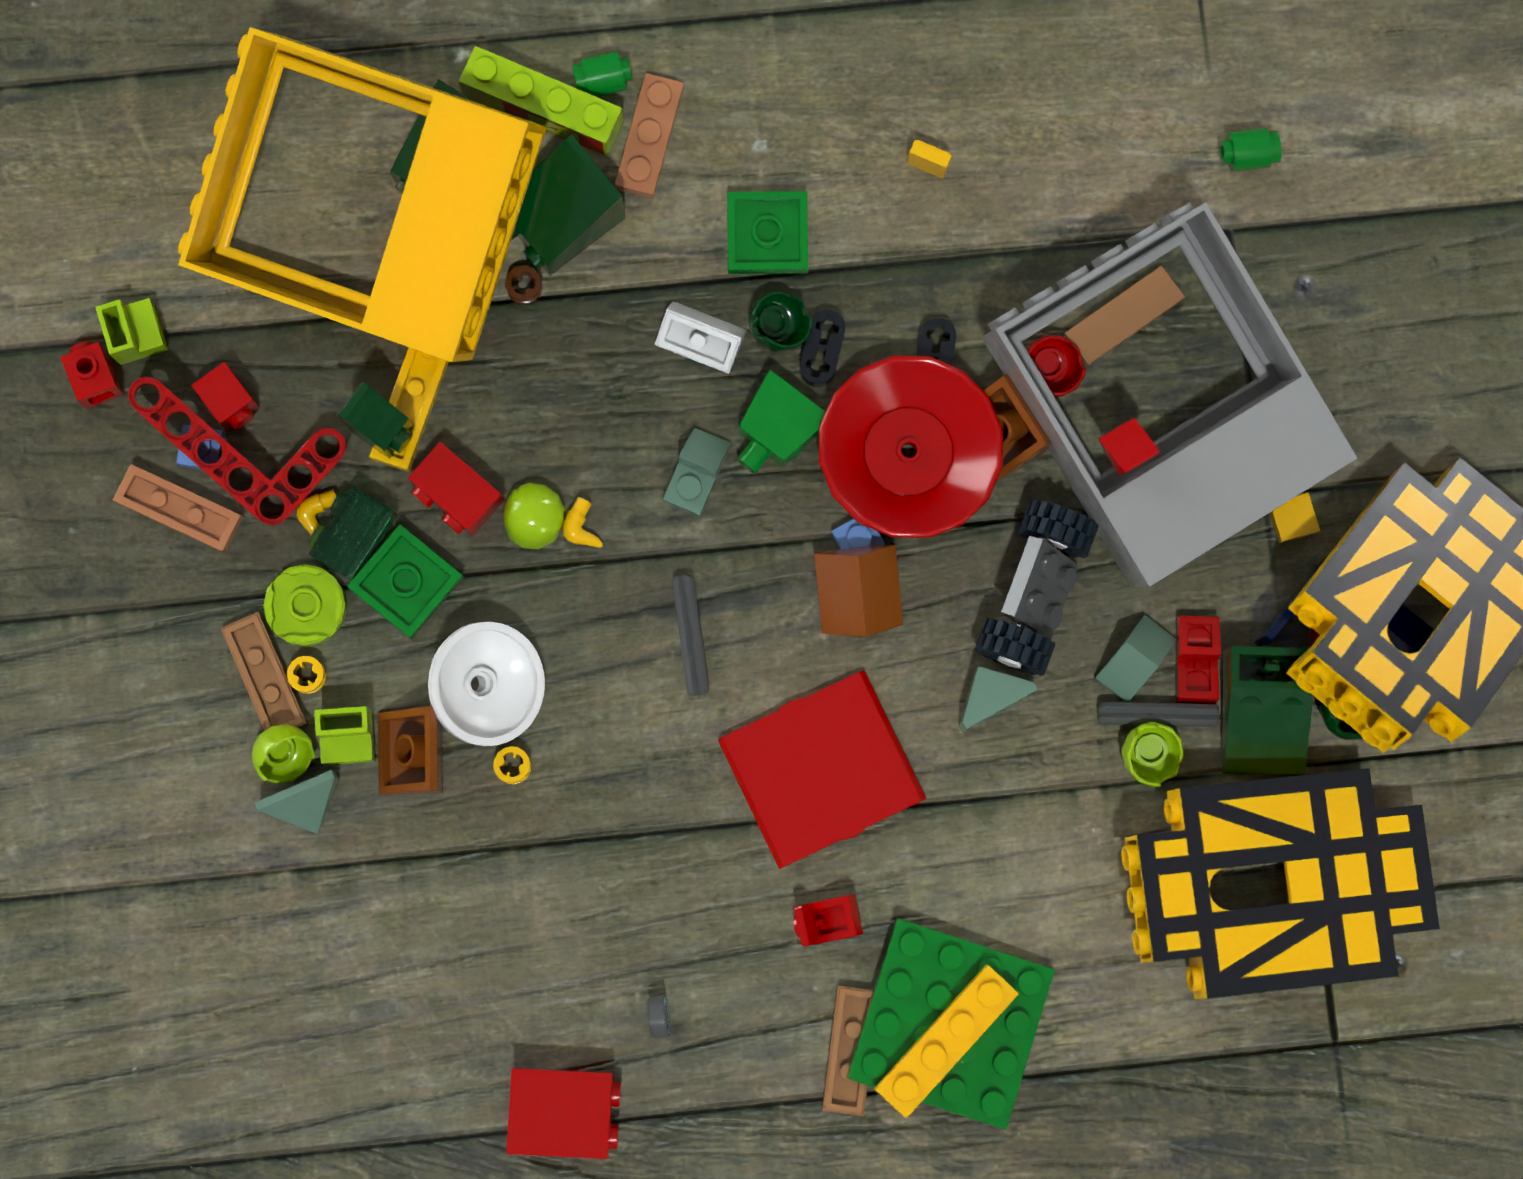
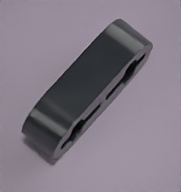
(947, 347)
(831, 350)

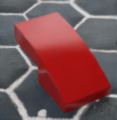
(1197, 659)

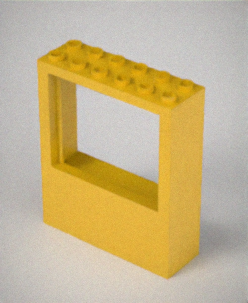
(447, 227)

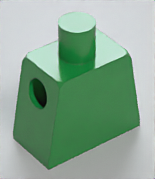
(778, 424)

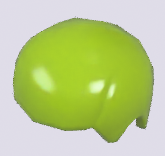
(533, 516)
(282, 753)
(1152, 753)

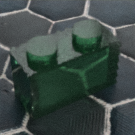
(351, 533)

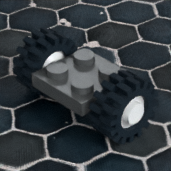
(1038, 587)

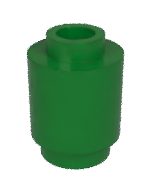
(602, 74)
(1250, 149)

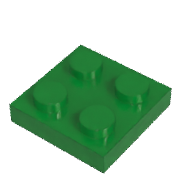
(767, 232)
(405, 581)

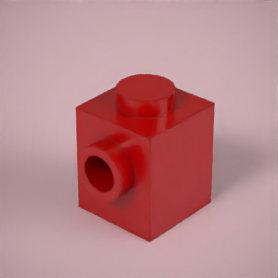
(91, 374)

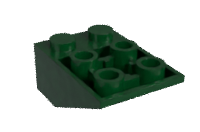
(1264, 712)

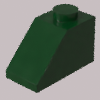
(376, 421)

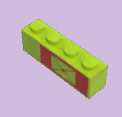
(541, 100)

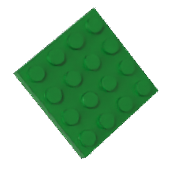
(916, 985)

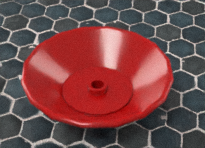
(921, 406)

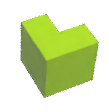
(131, 330)
(345, 735)

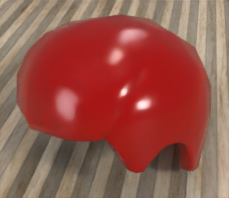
(1058, 363)

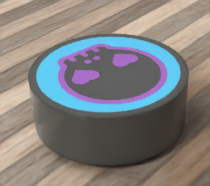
(658, 1016)

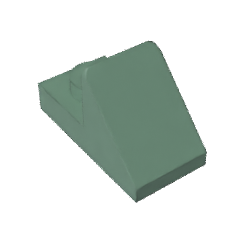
(696, 472)

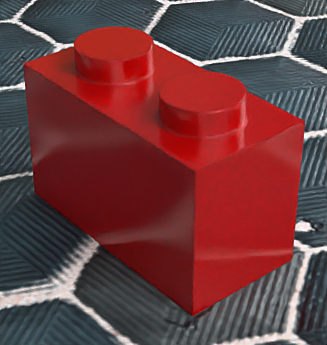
(455, 490)

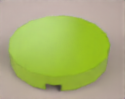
(305, 605)

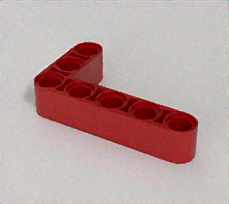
(232, 459)

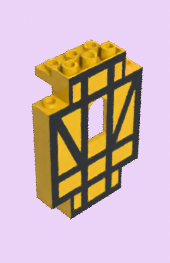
(1462, 548)
(1347, 871)

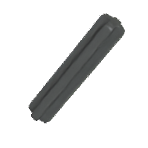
(690, 635)
(1165, 713)

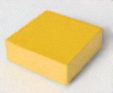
(929, 158)
(1295, 519)

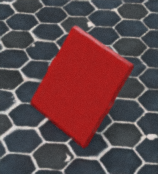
(821, 769)

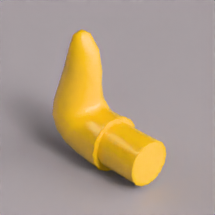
(313, 505)
(573, 525)

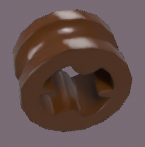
(516, 275)

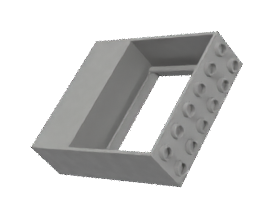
(1218, 465)

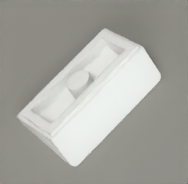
(700, 337)

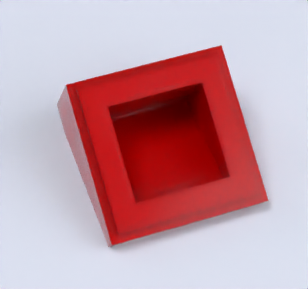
(1128, 446)

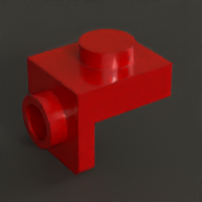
(827, 920)

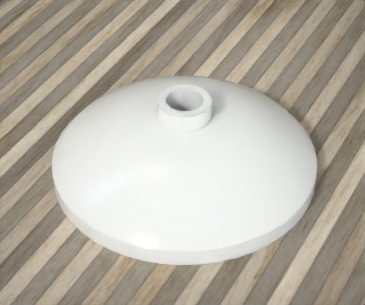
(508, 687)

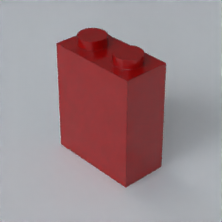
(562, 1113)

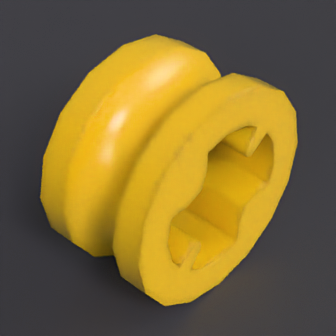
(296, 682)
(499, 762)

